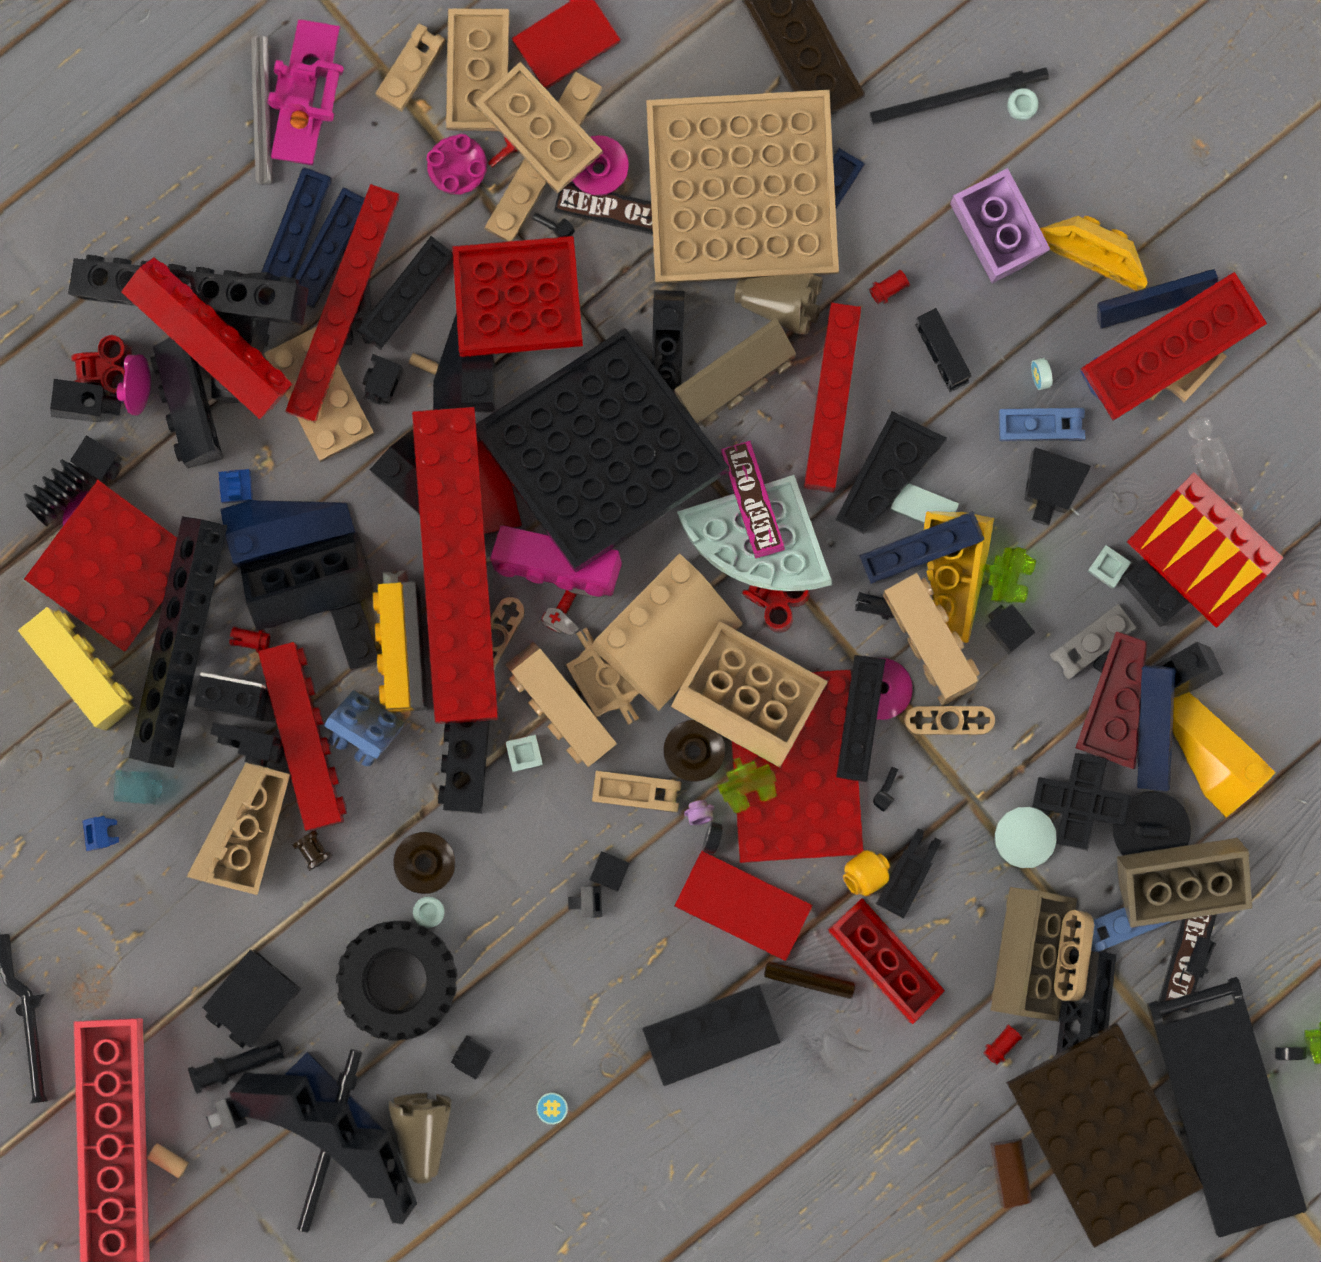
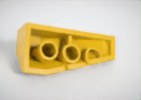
(959, 575)
(1220, 760)

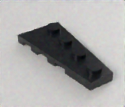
(891, 465)

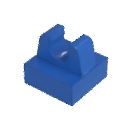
(235, 486)
(96, 833)

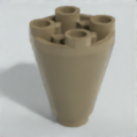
(782, 297)

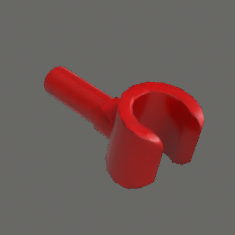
(503, 153)

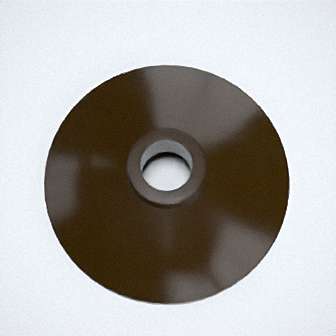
(693, 768)
(408, 857)

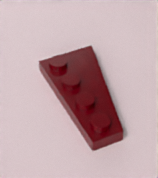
(1114, 712)

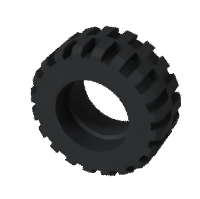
(354, 987)

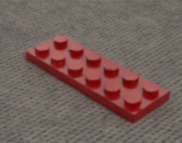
(1173, 346)

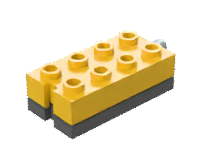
(402, 644)

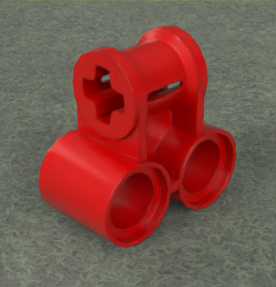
(98, 367)
(772, 601)

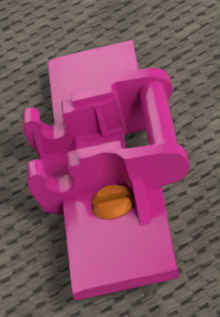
(295, 92)

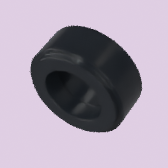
(712, 837)
(1291, 1053)

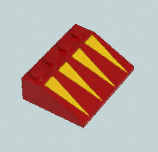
(1205, 549)

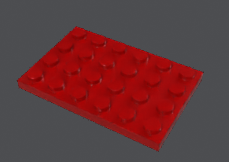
(812, 808)

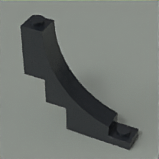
(362, 1152)

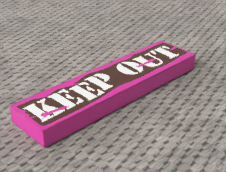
(753, 500)

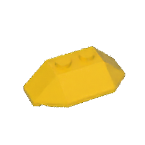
(1097, 249)

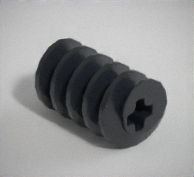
(55, 491)

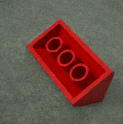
(886, 961)

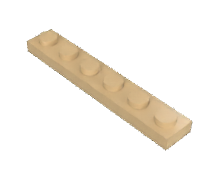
(527, 182)

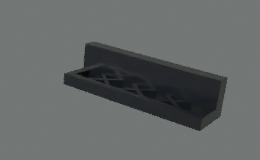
(1095, 1009)

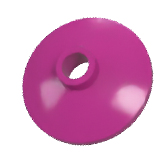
(615, 172)
(898, 692)

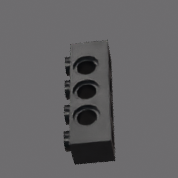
(469, 799)

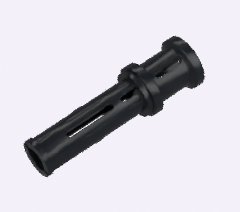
(221, 1070)

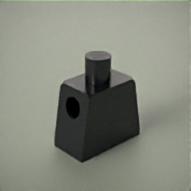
(68, 399)
(1052, 483)

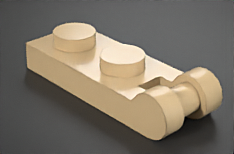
(410, 68)
(635, 791)

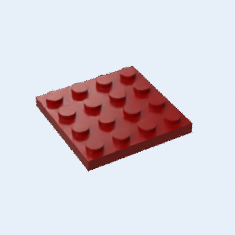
(517, 296)
(107, 566)

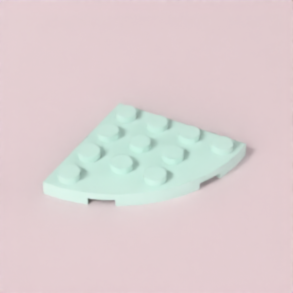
(721, 539)

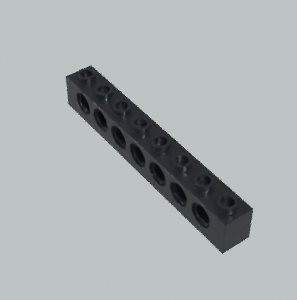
(287, 307)
(177, 641)

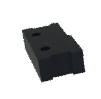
(943, 350)

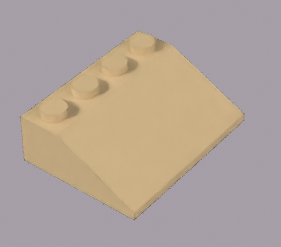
(664, 631)
(749, 694)

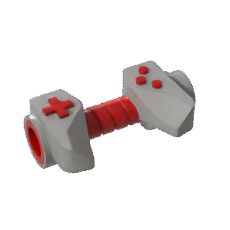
(556, 617)

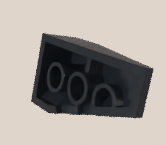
(463, 380)
(398, 470)

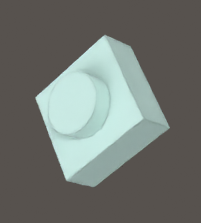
(1109, 566)
(524, 753)

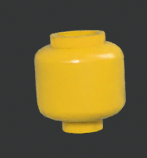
(866, 873)

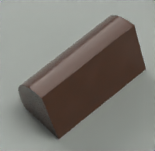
(1011, 1173)

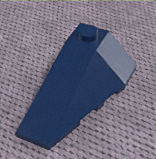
(274, 528)

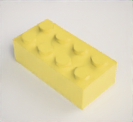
(76, 669)

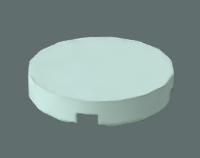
(1025, 837)

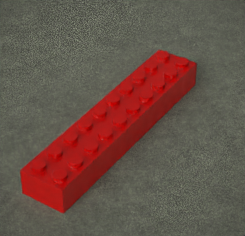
(454, 565)

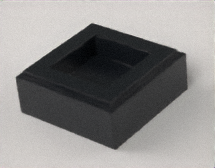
(609, 871)

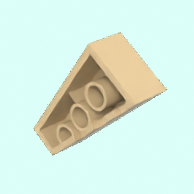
(931, 638)
(561, 705)
(243, 831)

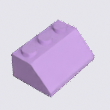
(999, 225)

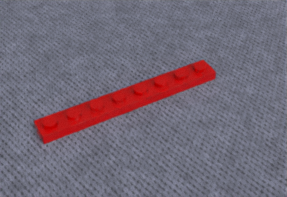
(342, 303)

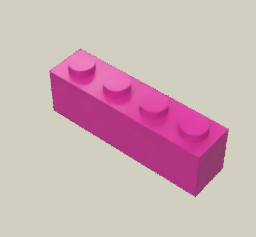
(540, 561)

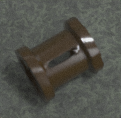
(312, 850)

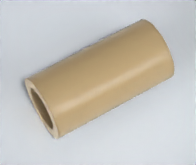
(168, 1160)

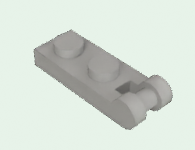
(1093, 640)

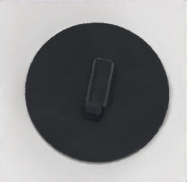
(1152, 824)

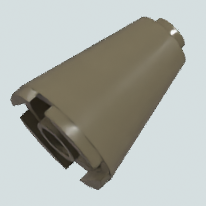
(420, 1132)

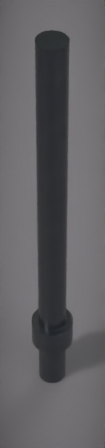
(1016, 81)
(346, 1082)

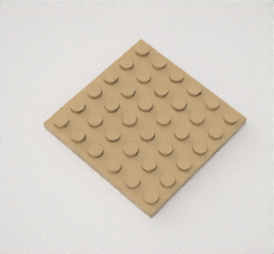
(742, 186)

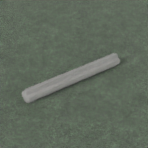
(261, 110)

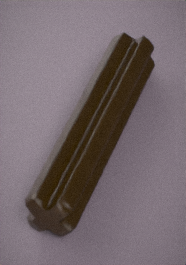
(809, 980)

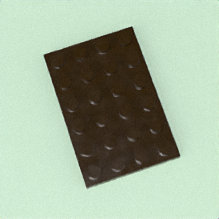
(1105, 1135)

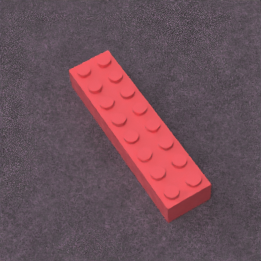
(111, 1140)

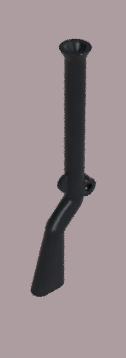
(27, 1010)

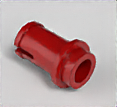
(888, 287)
(250, 639)
(1002, 1045)

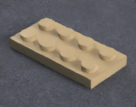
(474, 64)
(538, 127)
(341, 418)

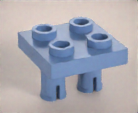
(363, 725)

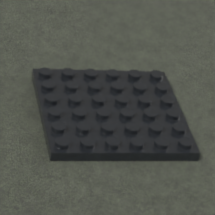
(600, 449)

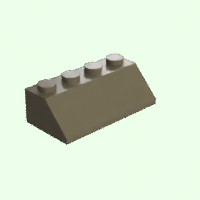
(736, 374)
(1185, 882)
(1030, 954)

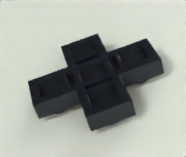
(1081, 801)

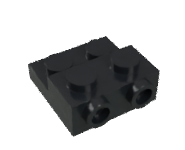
(255, 746)

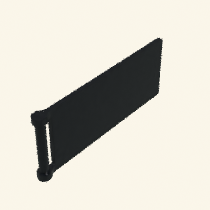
(1228, 1111)

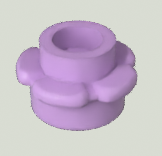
(699, 812)

